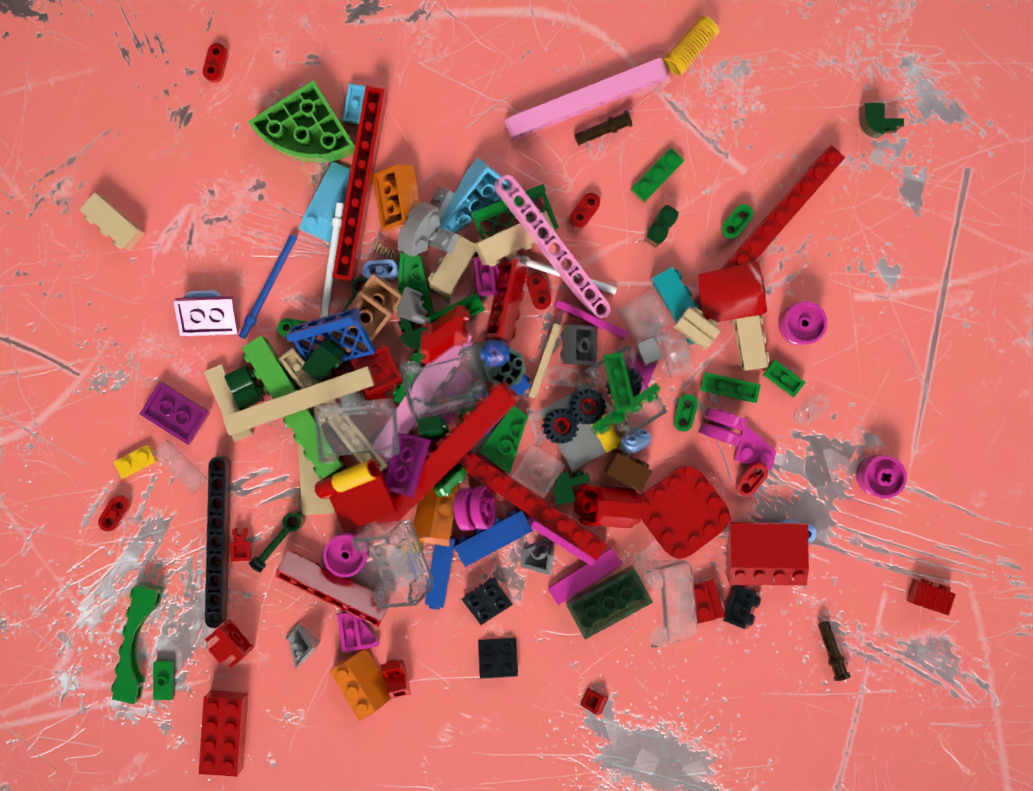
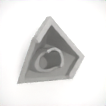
(411, 307)
(539, 556)
(301, 644)

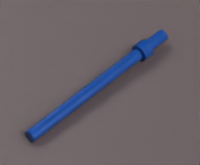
(250, 320)

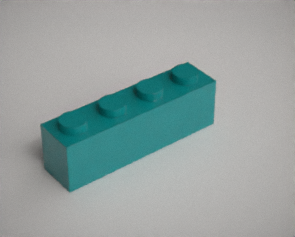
(674, 294)

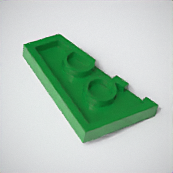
(413, 276)
(505, 439)

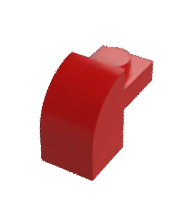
(396, 678)

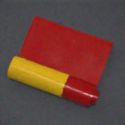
(357, 495)

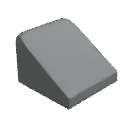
(648, 351)

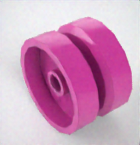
(813, 319)
(722, 426)
(881, 476)
(474, 508)
(341, 564)

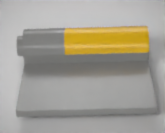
(585, 445)

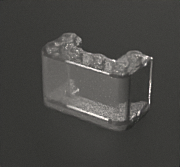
(398, 561)

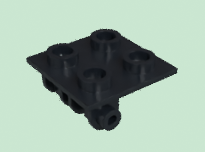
(486, 601)
(498, 658)

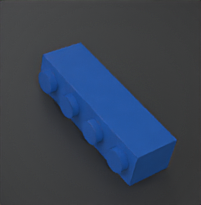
(489, 540)

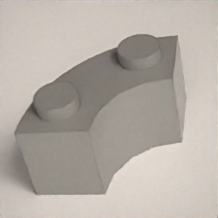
(419, 226)

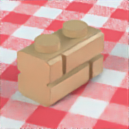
(697, 328)

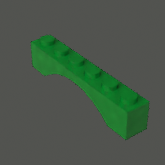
(129, 680)

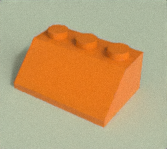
(395, 195)
(435, 518)
(361, 683)

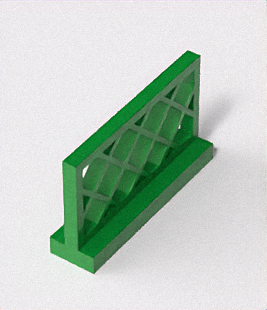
(500, 207)

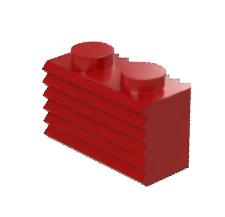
(931, 597)

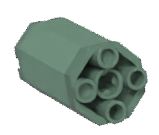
(510, 373)

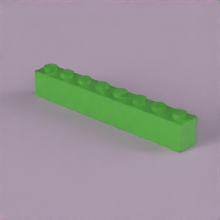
(279, 383)

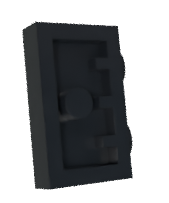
(742, 607)

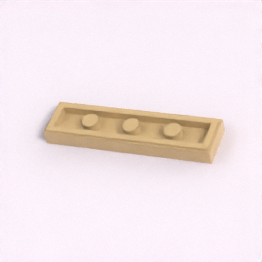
(544, 361)
(224, 396)

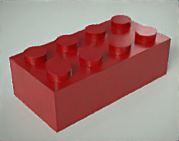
(223, 733)

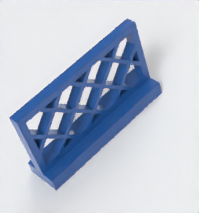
(329, 324)

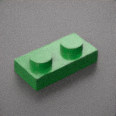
(783, 378)

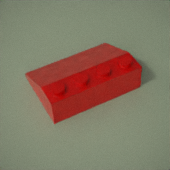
(506, 303)
(767, 554)

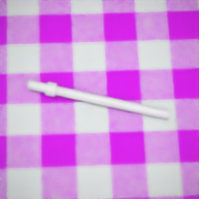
(336, 223)
(550, 269)

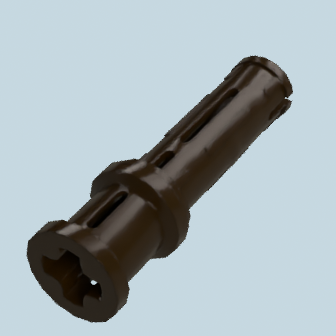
(612, 125)
(835, 659)

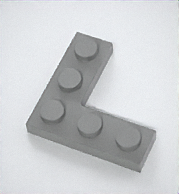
(442, 238)

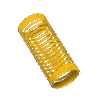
(676, 59)

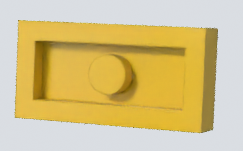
(135, 461)

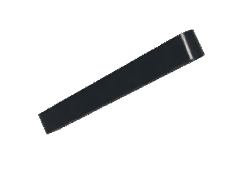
(212, 548)

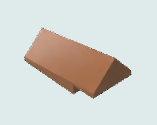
(376, 304)

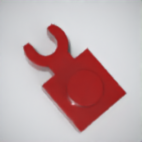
(240, 549)

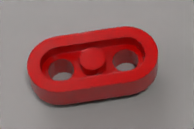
(217, 62)
(585, 210)
(539, 290)
(753, 479)
(114, 512)

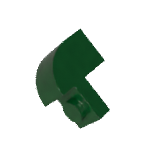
(873, 120)
(413, 337)
(563, 486)

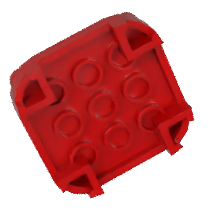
(684, 512)

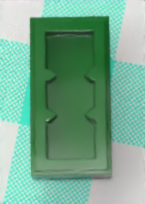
(163, 679)

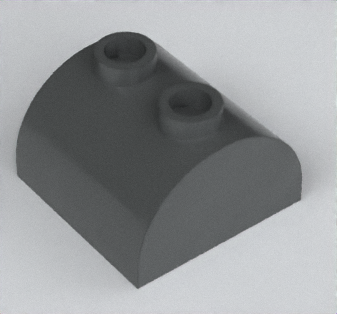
(579, 345)

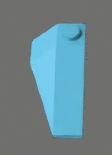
(472, 194)
(322, 208)

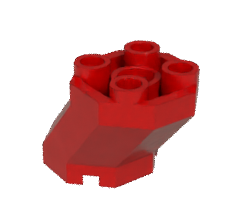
(444, 334)
(608, 506)

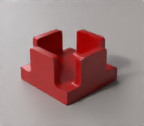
(382, 370)
(230, 643)

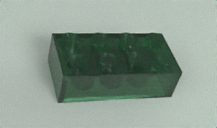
(608, 602)

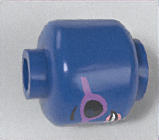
(495, 353)

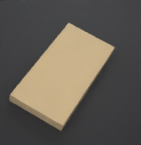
(310, 501)

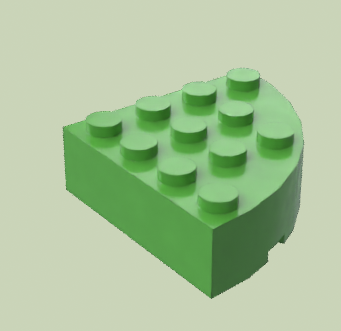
(304, 127)

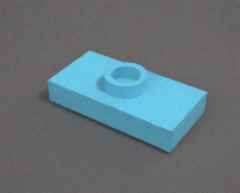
(353, 104)

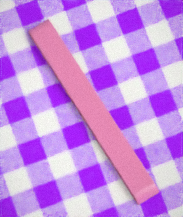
(586, 98)
(544, 245)

